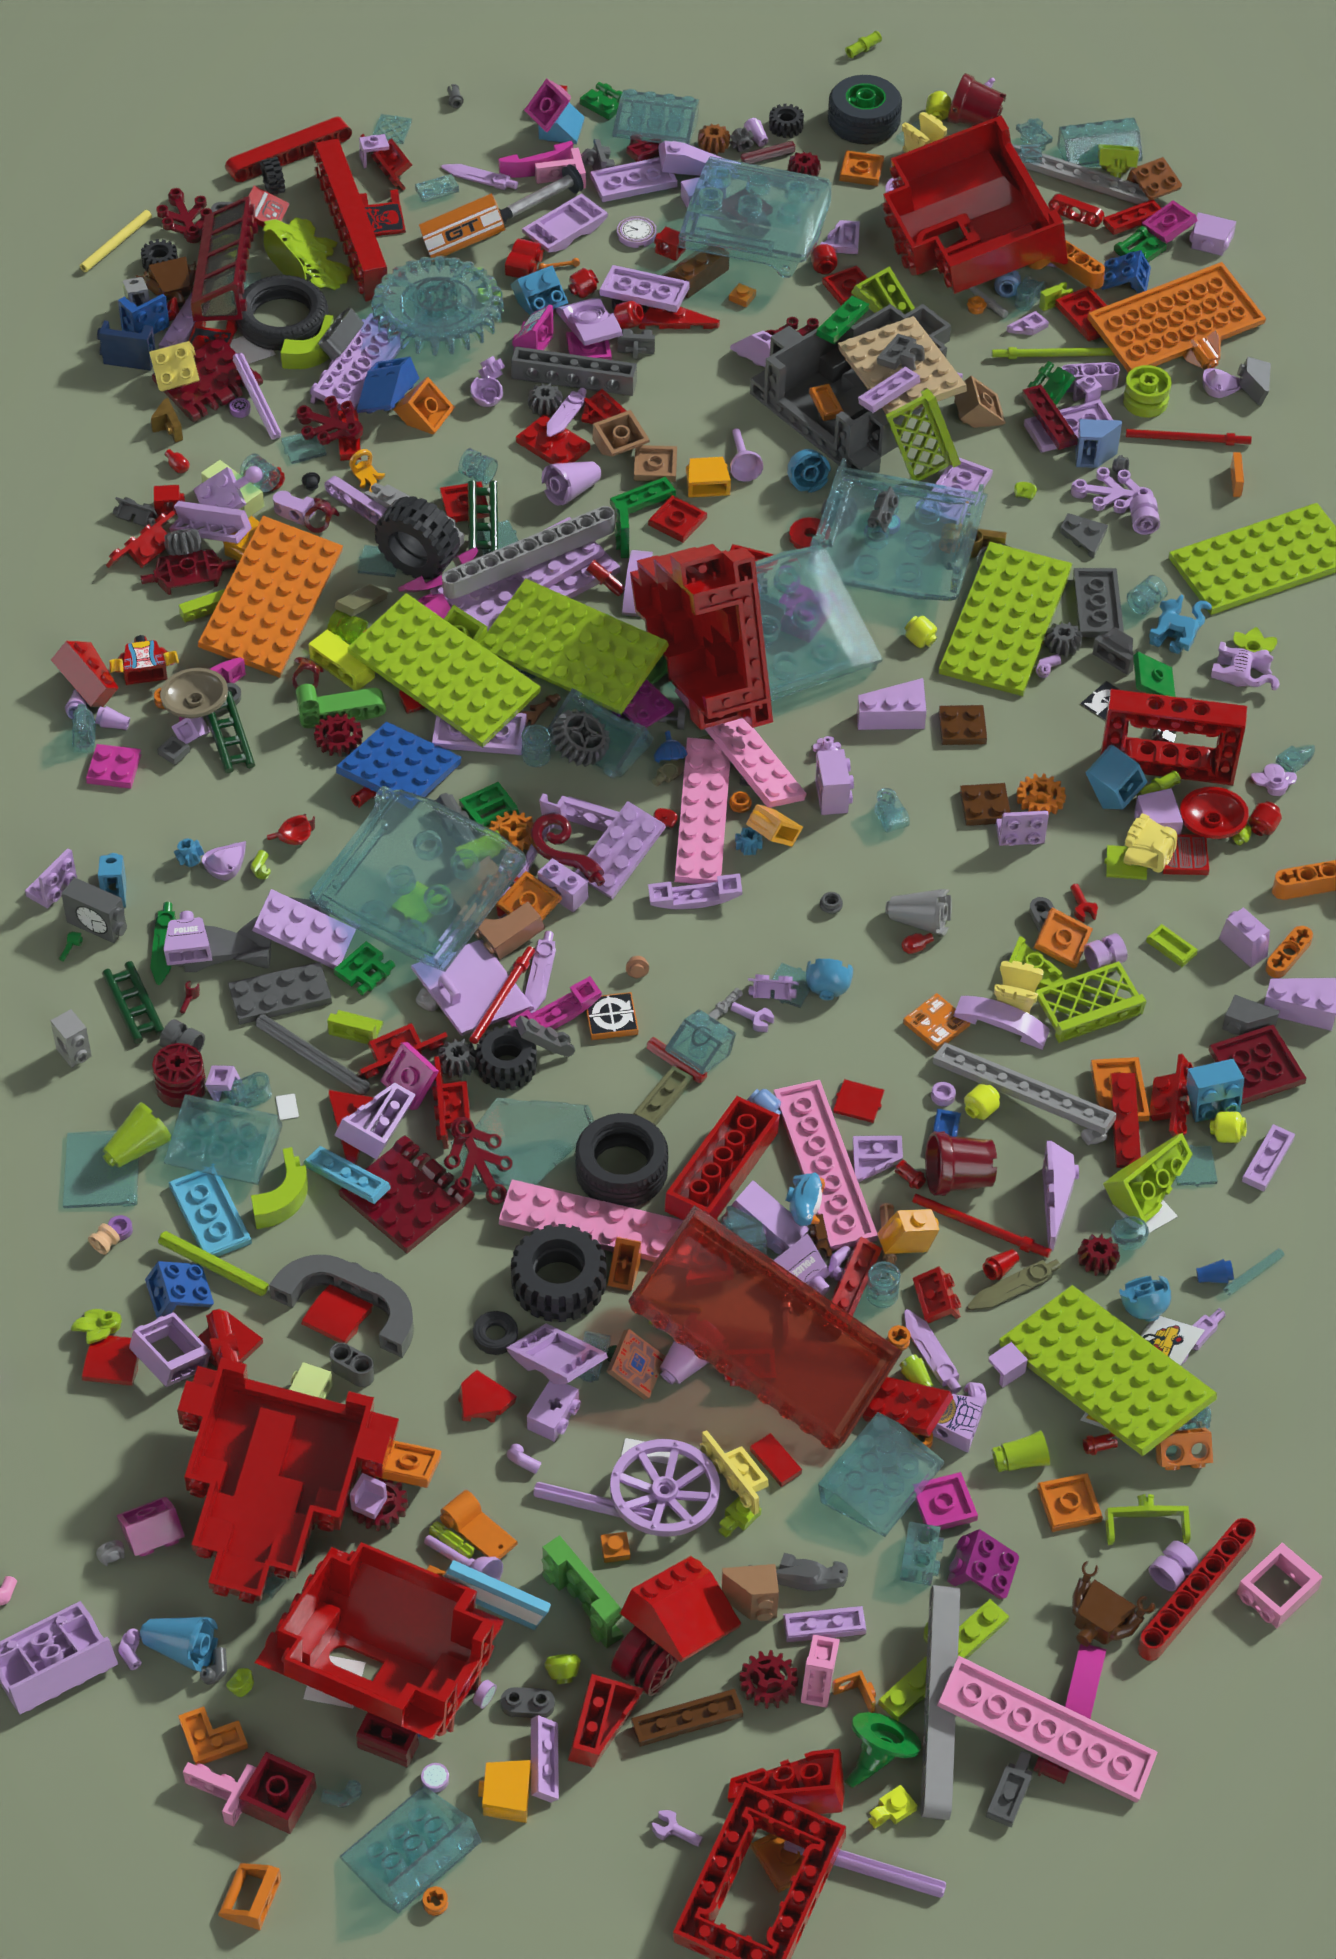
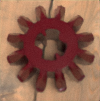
(804, 163)
(1098, 1254)

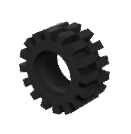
(786, 120)
(272, 176)
(158, 249)

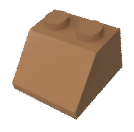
(979, 405)
(618, 434)
(752, 1590)

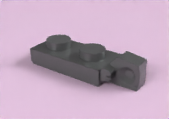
(1011, 1791)

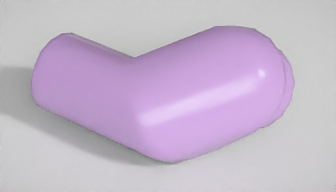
(517, 1456)
(128, 1648)

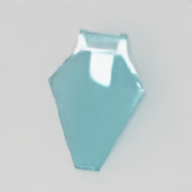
(532, 1135)

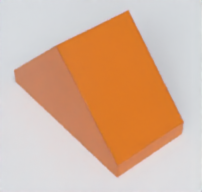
(625, 1263)

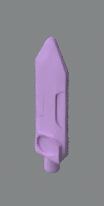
(496, 180)
(566, 412)
(540, 970)
(932, 1351)

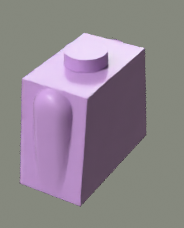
(1212, 234)
(1161, 808)
(1246, 937)

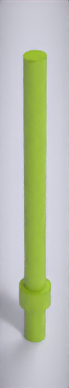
(1013, 352)

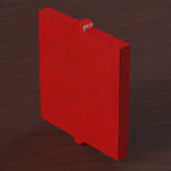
(858, 1101)

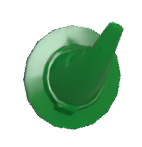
(881, 1742)

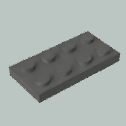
(1097, 600)
(280, 992)

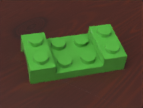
(565, 1569)

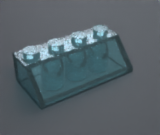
(1080, 142)

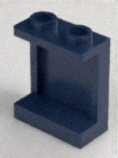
(125, 347)

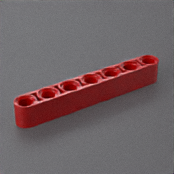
(287, 149)
(1194, 1599)

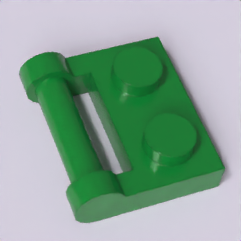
(1150, 245)
(622, 528)
(485, 801)

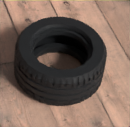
(621, 1131)

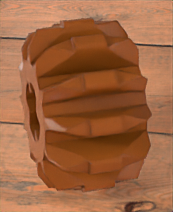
(714, 138)

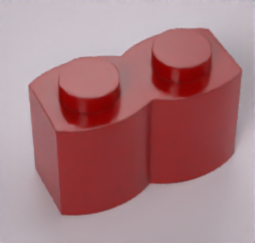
(523, 258)

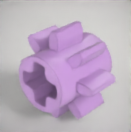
(491, 368)

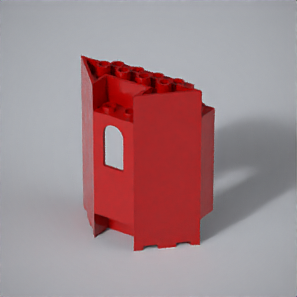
(396, 1615)

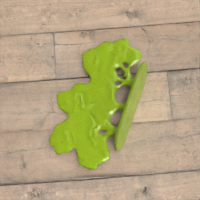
(303, 245)

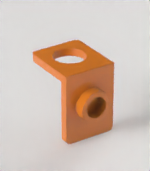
(857, 1680)

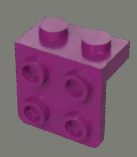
(647, 706)
(984, 1563)

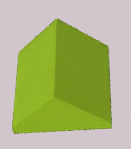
(466, 623)

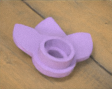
(1274, 779)

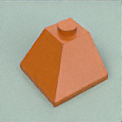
(424, 407)

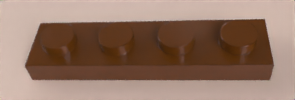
(687, 1717)

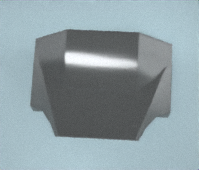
(1115, 649)

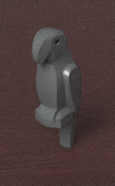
(809, 1574)

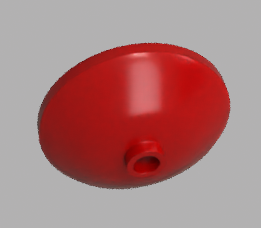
(1214, 812)

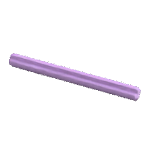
(883, 1871)

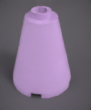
(569, 480)
(680, 1364)

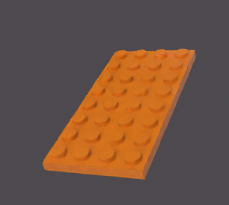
(1164, 319)
(270, 596)

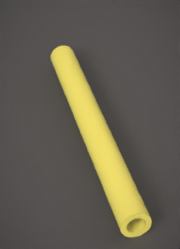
(115, 241)

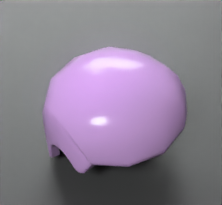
(486, 391)

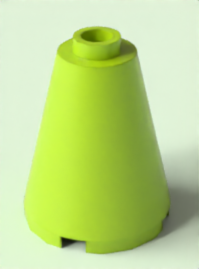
(136, 1137)

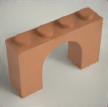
(510, 932)

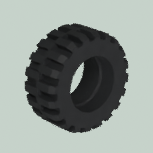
(417, 537)
(562, 1299)

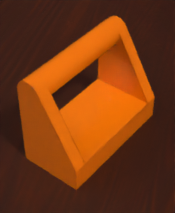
(263, 1900)

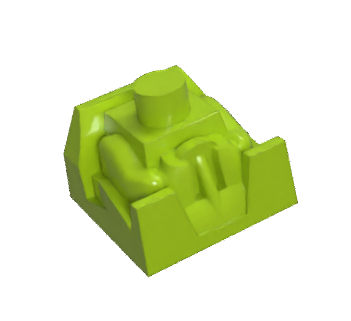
(1117, 158)

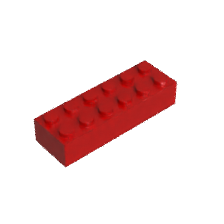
(723, 1160)

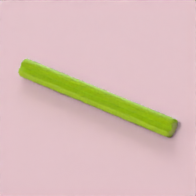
(213, 1263)

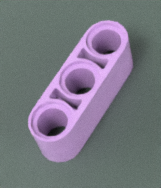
(1105, 373)

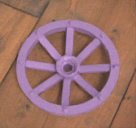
(665, 1489)

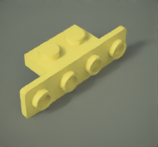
(738, 1469)

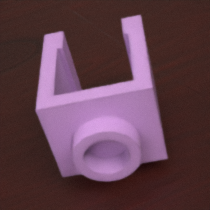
(1087, 388)

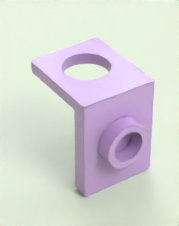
(371, 144)

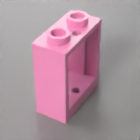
(1296, 1569)

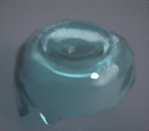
(1130, 1233)

